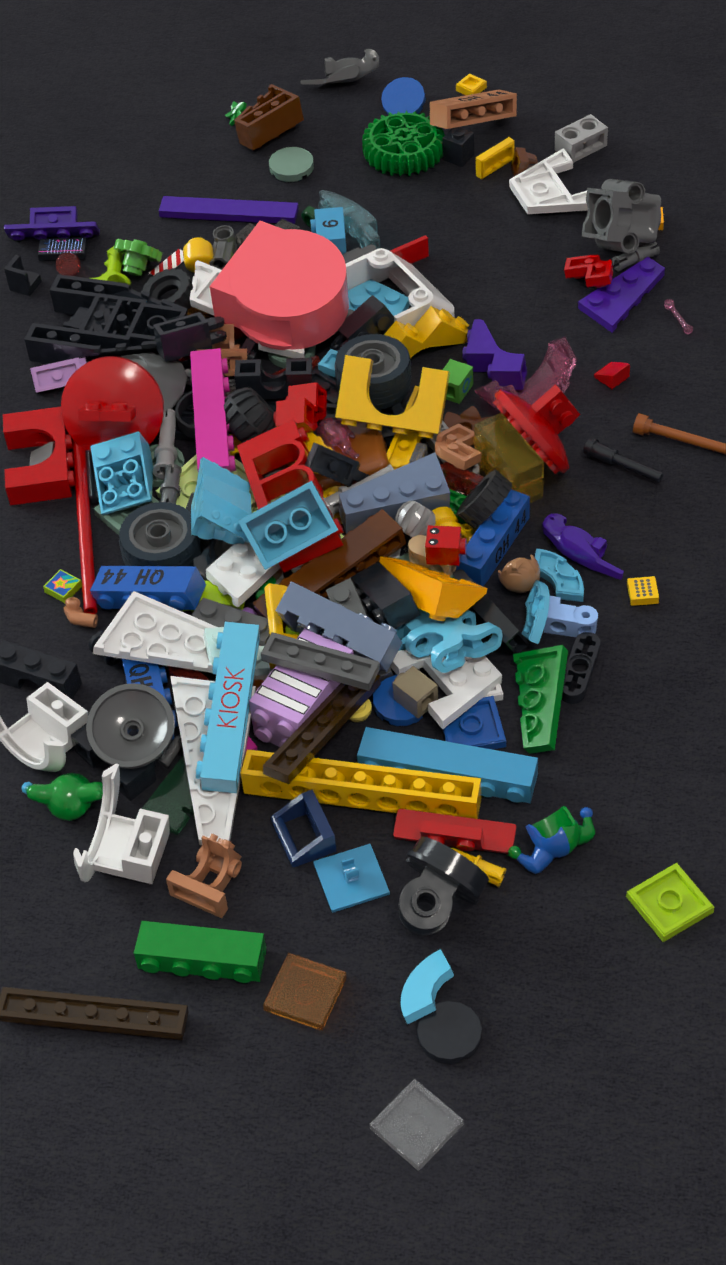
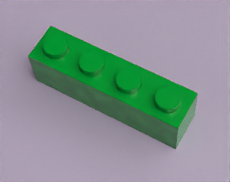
(200, 951)

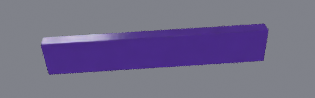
(227, 209)

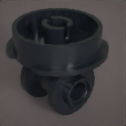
(442, 877)

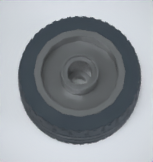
(390, 368)
(158, 536)

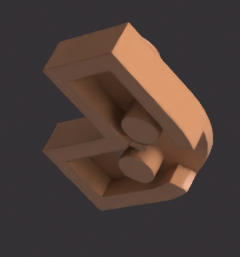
(454, 447)

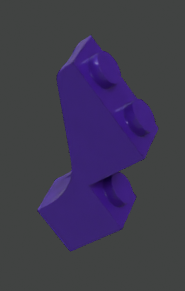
(488, 357)

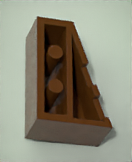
(268, 117)

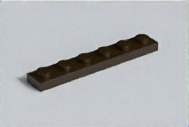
(316, 731)
(93, 1013)

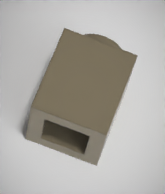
(414, 691)

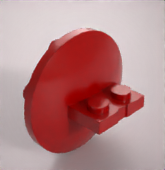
(110, 401)
(541, 423)

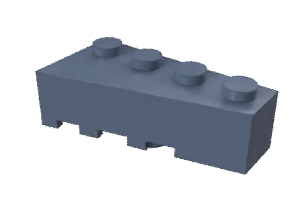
(416, 481)
(308, 610)

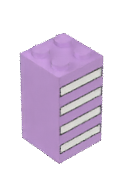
(290, 696)

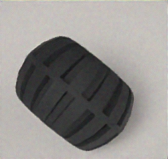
(248, 414)

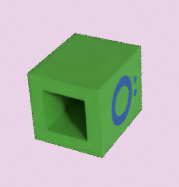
(459, 381)

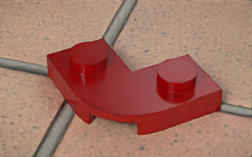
(596, 271)

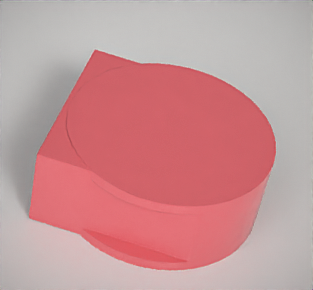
(283, 288)

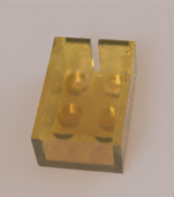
(510, 455)

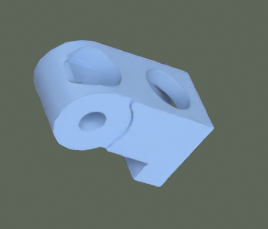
(569, 619)

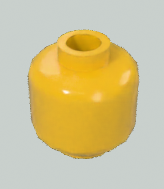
(196, 250)

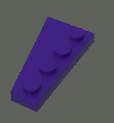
(613, 302)

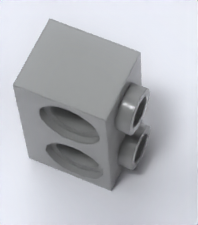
(582, 137)

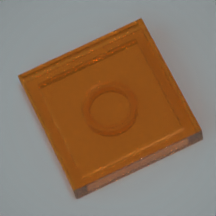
(305, 991)

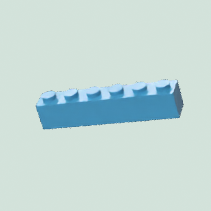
(501, 772)

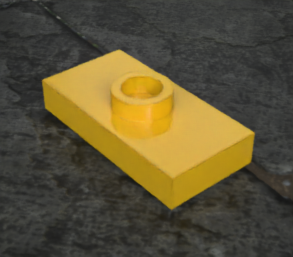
(494, 158)

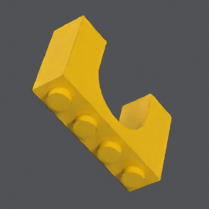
(355, 403)

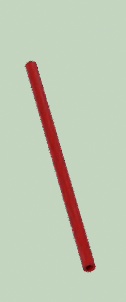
(84, 528)

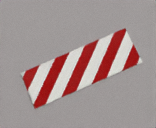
(171, 262)

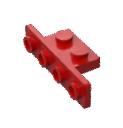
(455, 831)

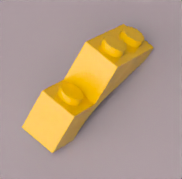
(431, 330)

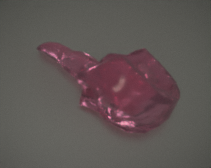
(337, 434)

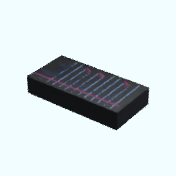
(52, 248)

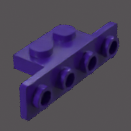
(52, 222)

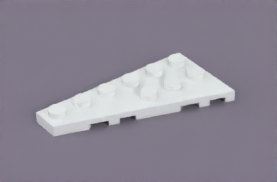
(156, 635)
(212, 809)

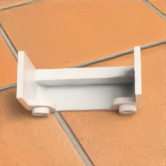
(384, 264)

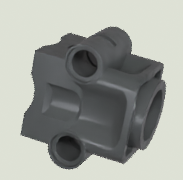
(621, 215)

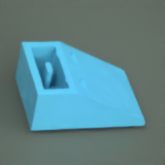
(123, 472)

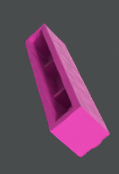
(209, 395)

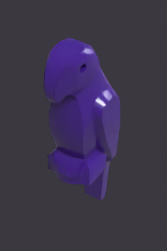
(579, 545)

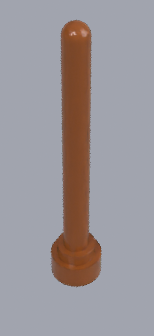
(644, 425)

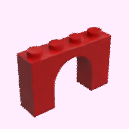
(52, 476)

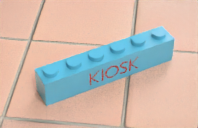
(229, 709)

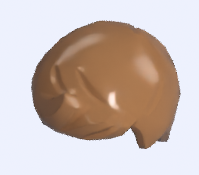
(520, 574)

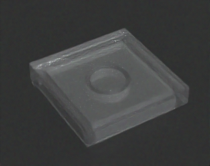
(416, 1124)

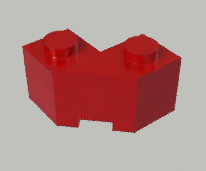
(304, 404)

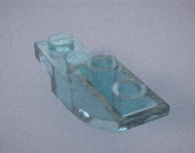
(356, 219)

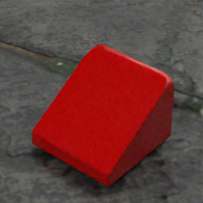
(613, 374)

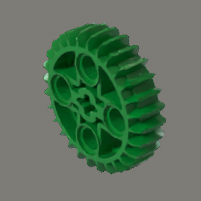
(402, 143)

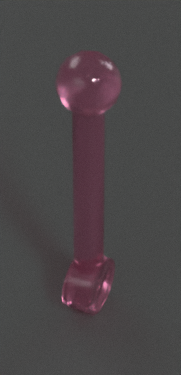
(669, 304)

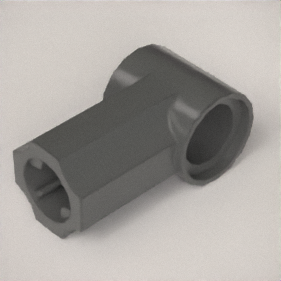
(223, 246)

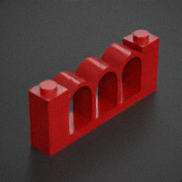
(270, 452)

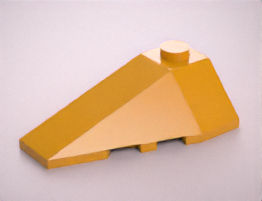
(434, 590)

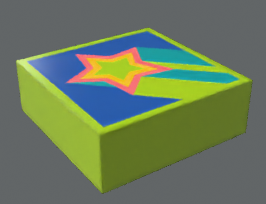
(62, 585)

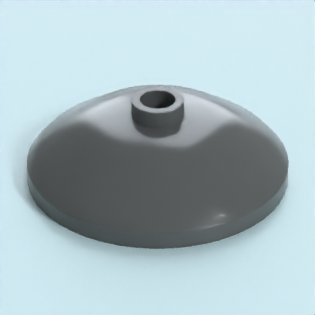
(127, 709)

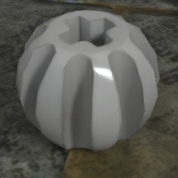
(414, 518)

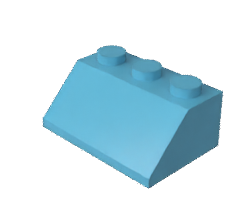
(288, 525)

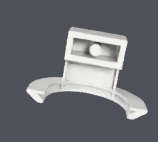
(46, 731)
(123, 844)

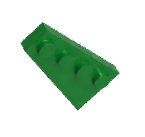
(541, 687)

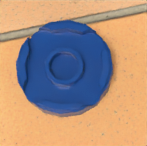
(403, 95)
(388, 708)

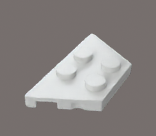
(200, 294)
(239, 573)

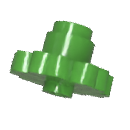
(136, 255)

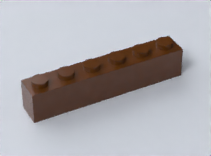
(361, 548)

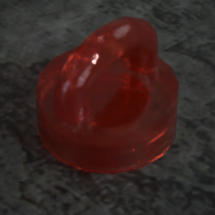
(68, 264)

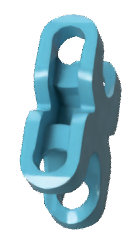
(453, 641)

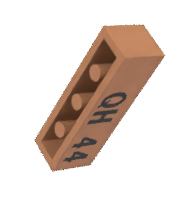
(473, 109)

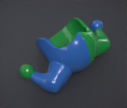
(554, 838)

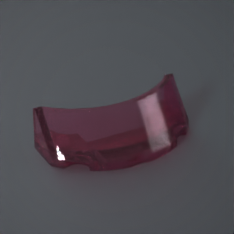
(554, 370)

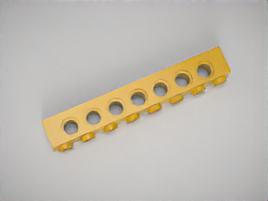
(368, 786)

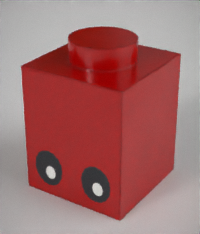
(444, 545)

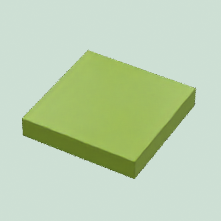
(670, 902)

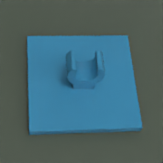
(351, 878)

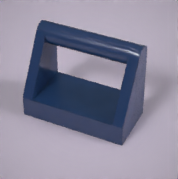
(306, 805)

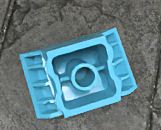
(219, 504)

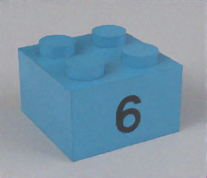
(330, 224)

